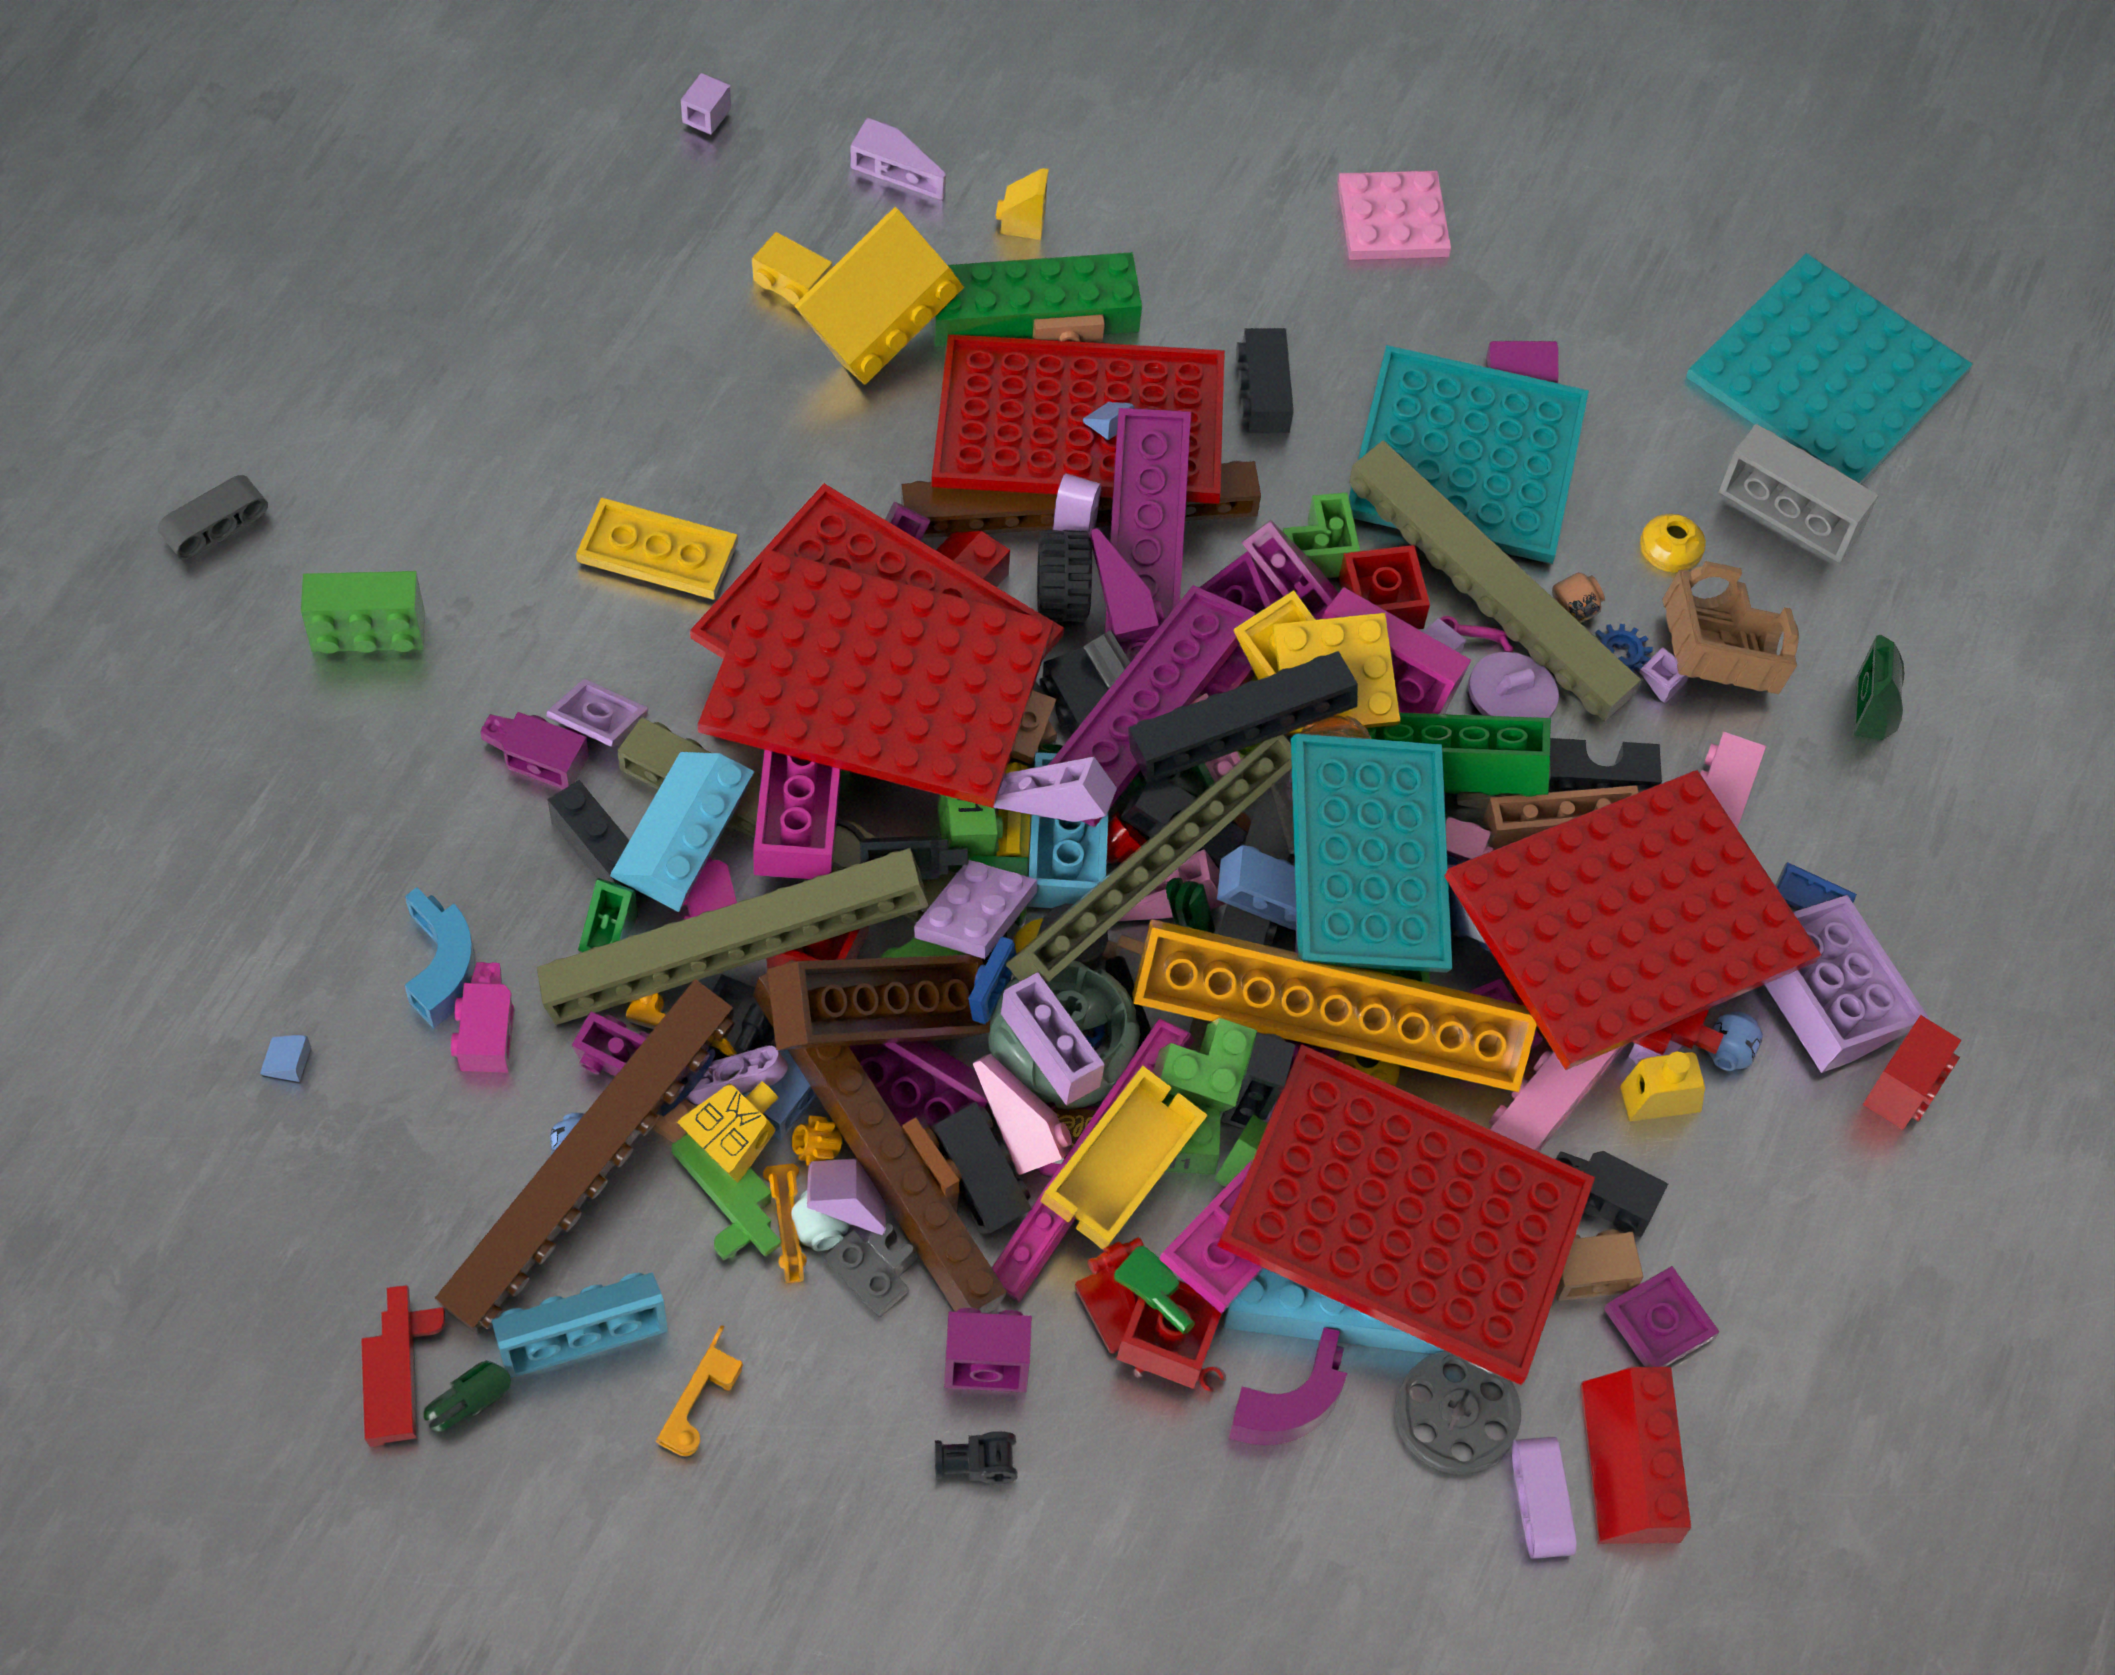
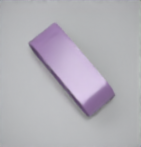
(1077, 504)
(1543, 1497)

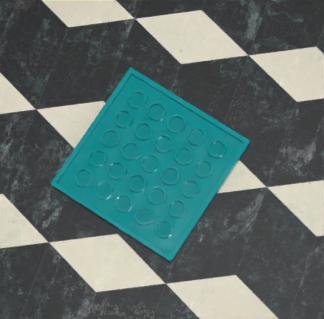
(1829, 369)
(1484, 441)

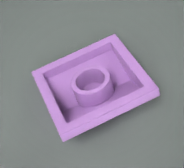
(598, 713)
(845, 1193)

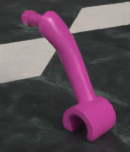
(1479, 632)

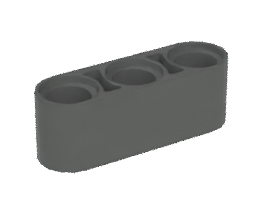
(212, 517)

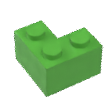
(1328, 532)
(1212, 1074)

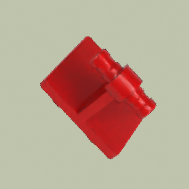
(1106, 1299)

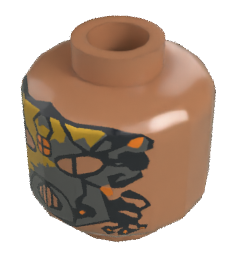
(1579, 596)

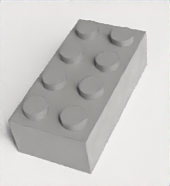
(1798, 493)

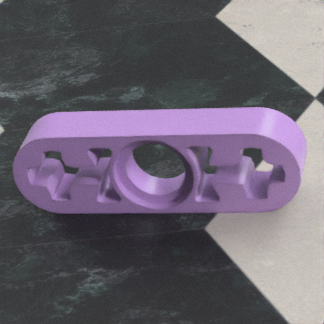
(754, 1066)

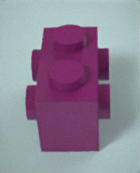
(606, 1044)

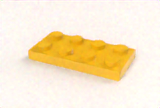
(657, 548)

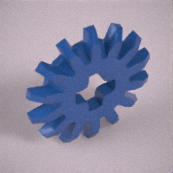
(1629, 640)

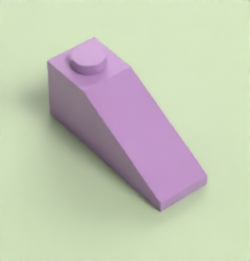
(895, 158)
(1059, 791)

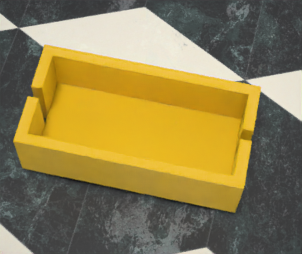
(1123, 1158)

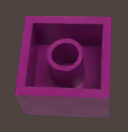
(988, 1350)

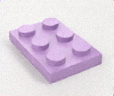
(976, 909)

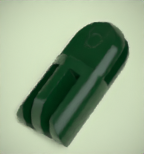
(1189, 905)
(468, 1395)

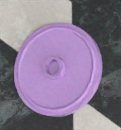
(1512, 687)

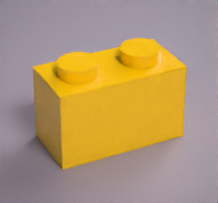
(788, 267)

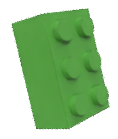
(363, 611)

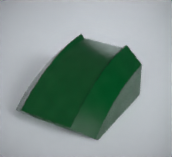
(1879, 691)

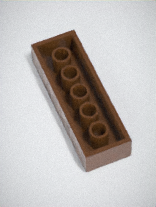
(873, 1001)

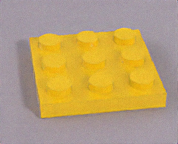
(1366, 651)

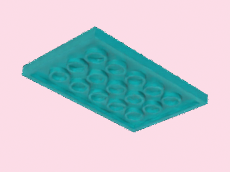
(1370, 853)

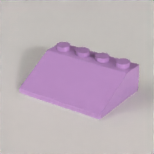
(1852, 993)

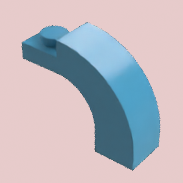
(438, 986)

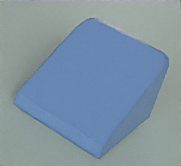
(1105, 419)
(286, 1057)

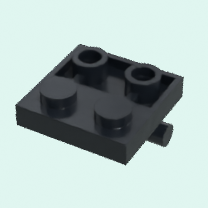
(751, 1025)

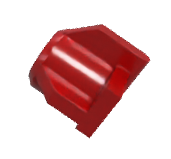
(1122, 840)

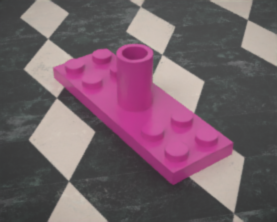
(1203, 1265)

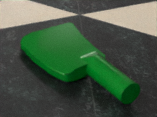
(1154, 1284)

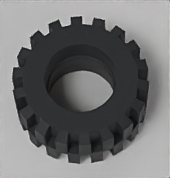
(1064, 575)

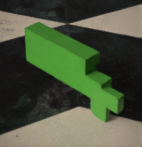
(739, 1201)

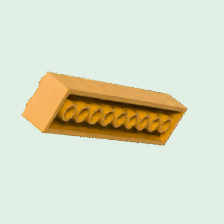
(1335, 1006)

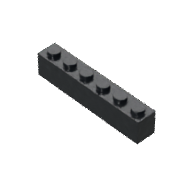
(1243, 716)

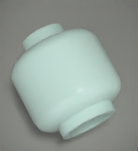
(816, 1228)

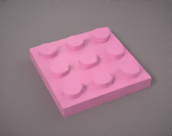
(1393, 215)

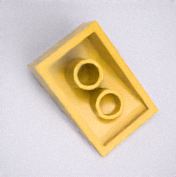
(1257, 632)

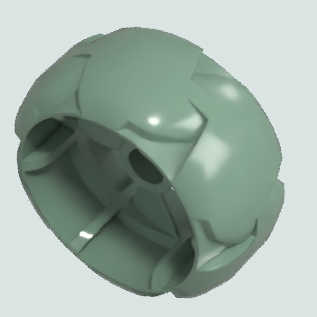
(1090, 1001)

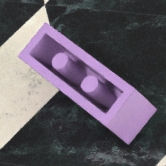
(1052, 1038)

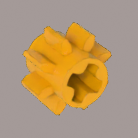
(816, 1140)

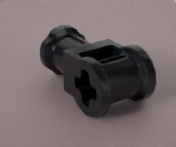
(978, 1458)

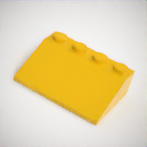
(879, 296)

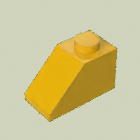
(1024, 206)

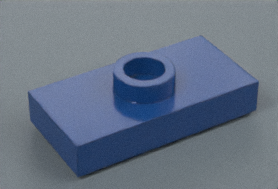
(1806, 889)
(991, 981)

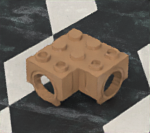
(1727, 638)

